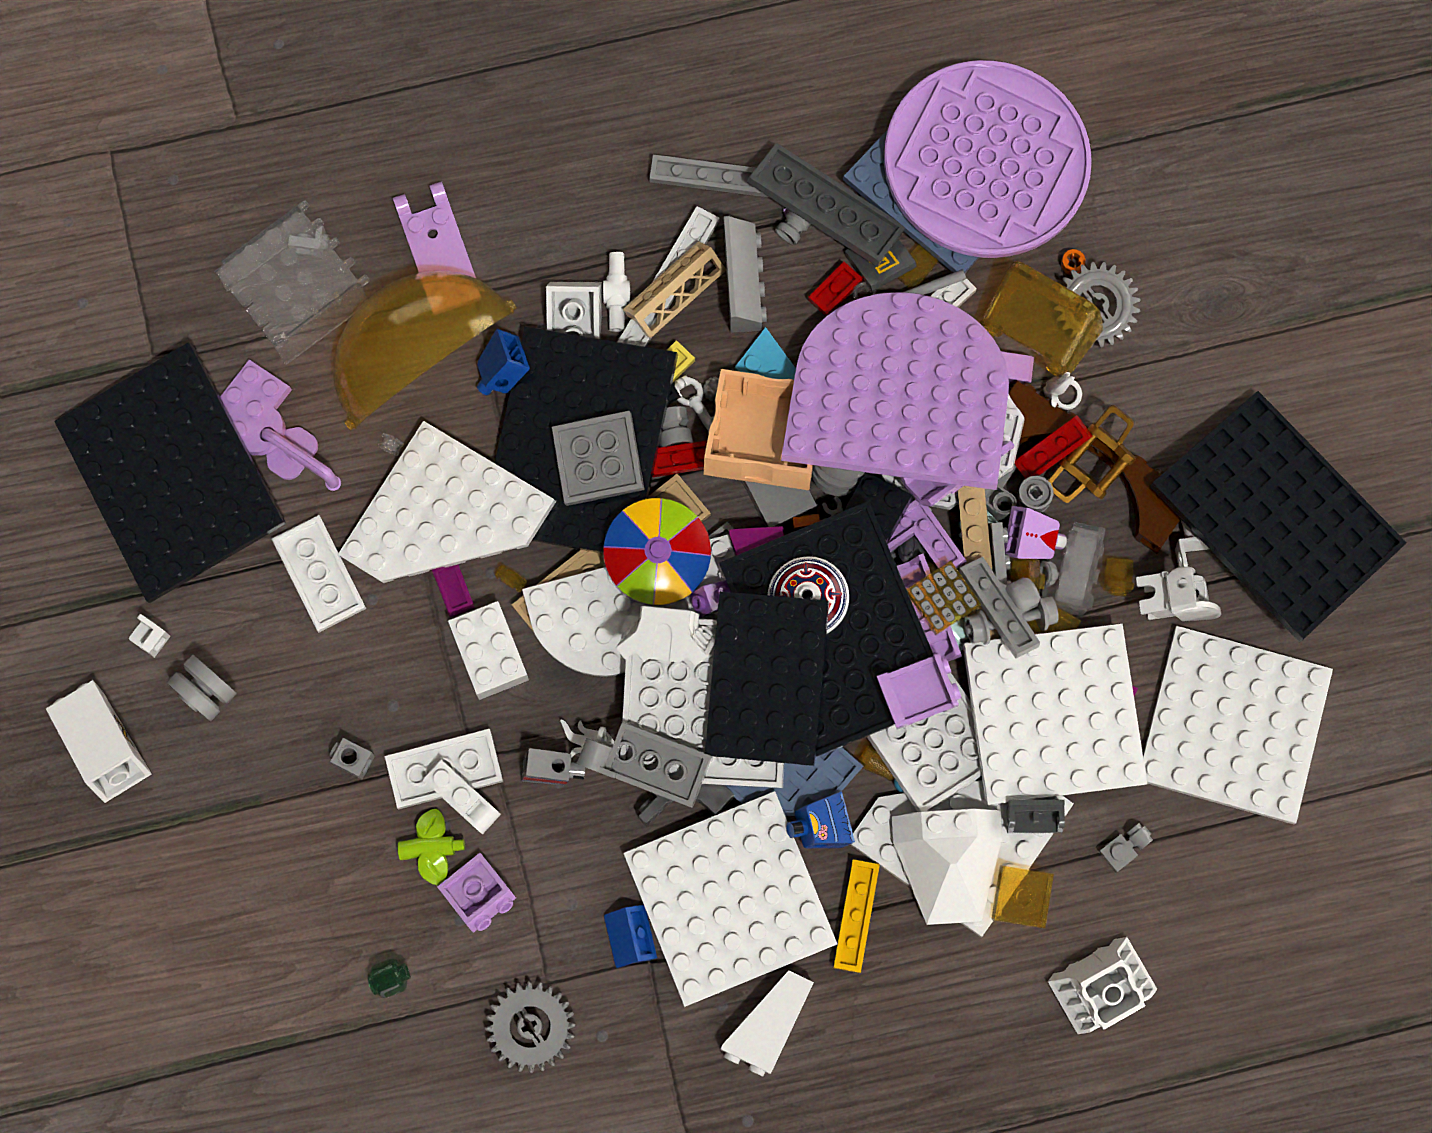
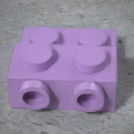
(477, 893)

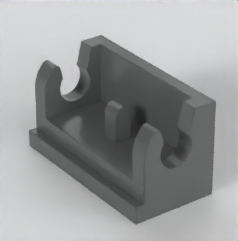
(1035, 816)

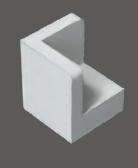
(149, 636)

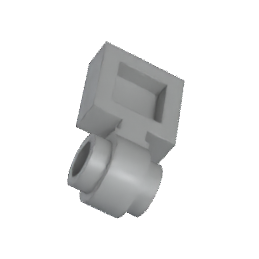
(1121, 852)

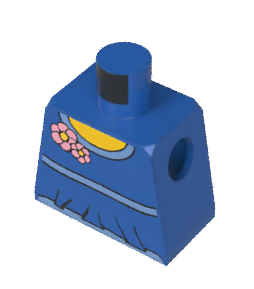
(822, 824)

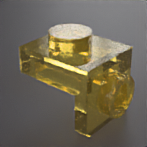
(1027, 569)

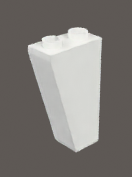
(768, 1026)

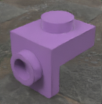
(706, 598)

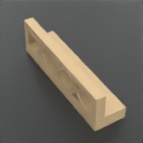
(669, 282)

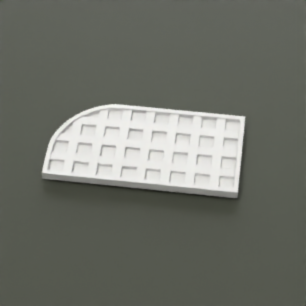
(587, 616)

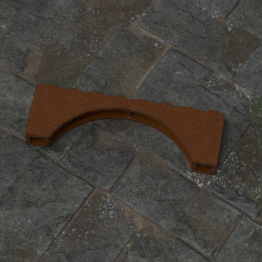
(1152, 515)

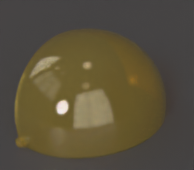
(406, 333)

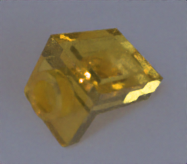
(1118, 576)

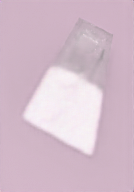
(1079, 568)

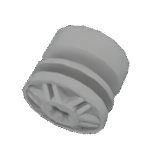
(836, 481)

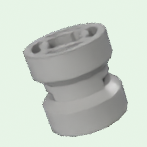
(791, 228)

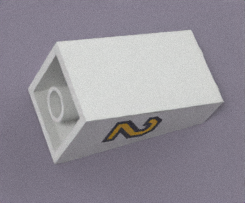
(98, 741)

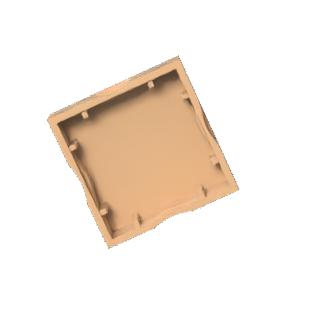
(750, 432)

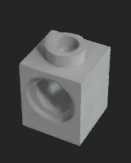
(362, 763)

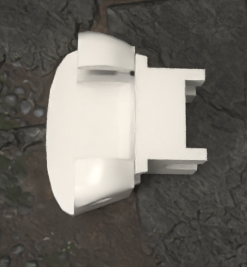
(1177, 596)

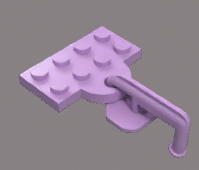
(253, 407)

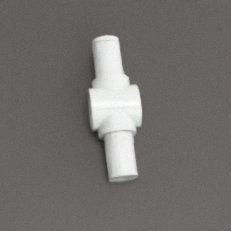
(616, 291)

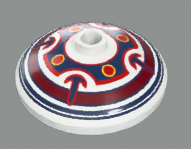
(818, 577)

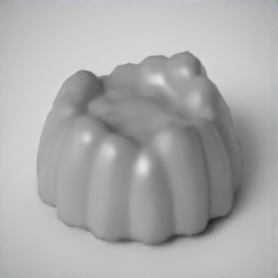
(710, 388)
(1050, 571)

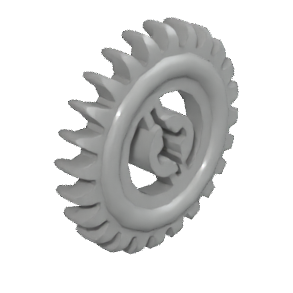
(1121, 291)
(514, 1005)

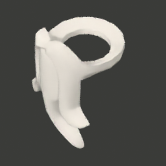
(1057, 386)
(600, 736)

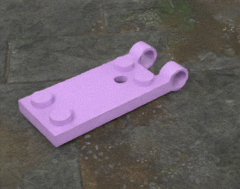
(439, 253)

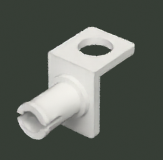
(1189, 543)

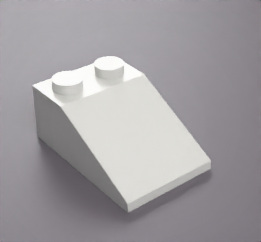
(575, 308)

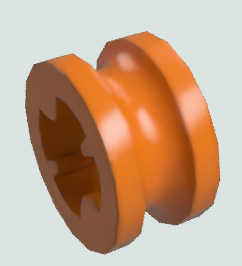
(1070, 254)

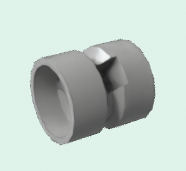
(675, 428)
(1035, 494)

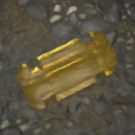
(510, 578)

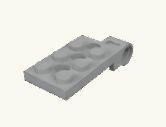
(632, 771)

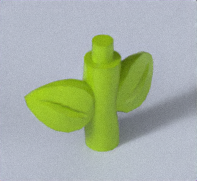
(431, 847)

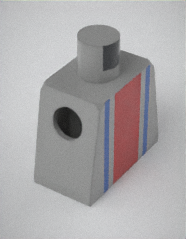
(538, 767)

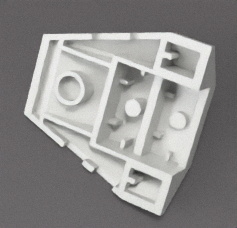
(949, 860)

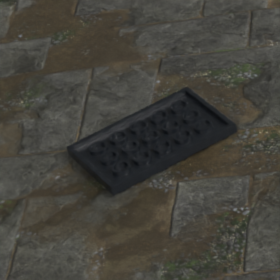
(767, 678)

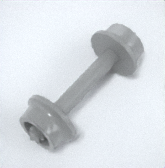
(979, 627)

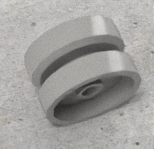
(200, 689)

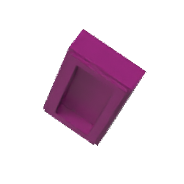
(453, 589)

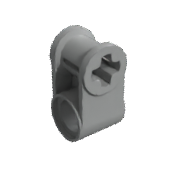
(994, 497)

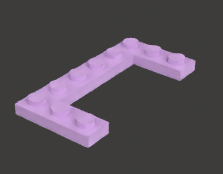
(923, 524)

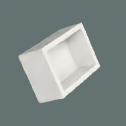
(488, 650)

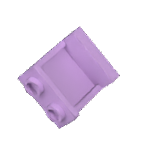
(919, 691)

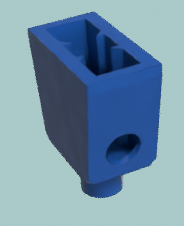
(501, 363)

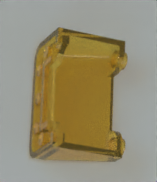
(1043, 317)

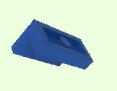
(630, 936)

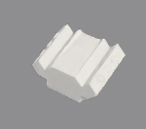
(667, 636)
(1103, 987)

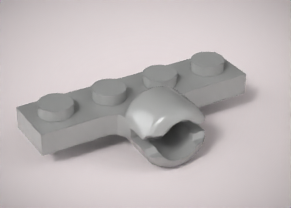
(1004, 604)

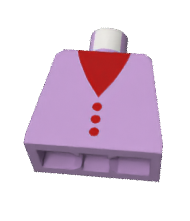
(1032, 535)

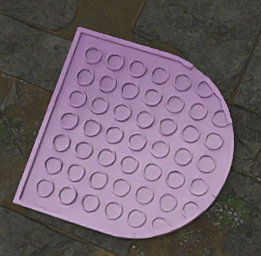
(900, 393)

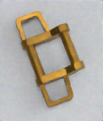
(1069, 463)

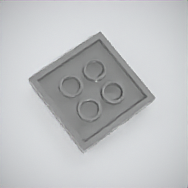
(597, 458)

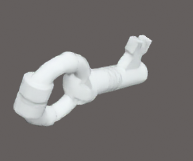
(694, 401)

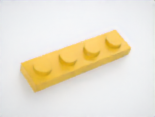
(856, 916)

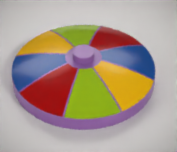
(657, 552)

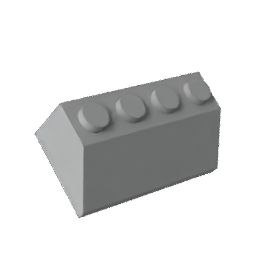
(743, 275)

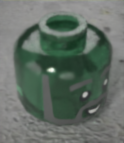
(388, 978)

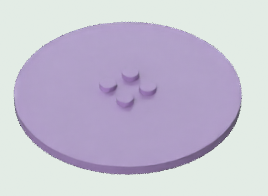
(987, 159)

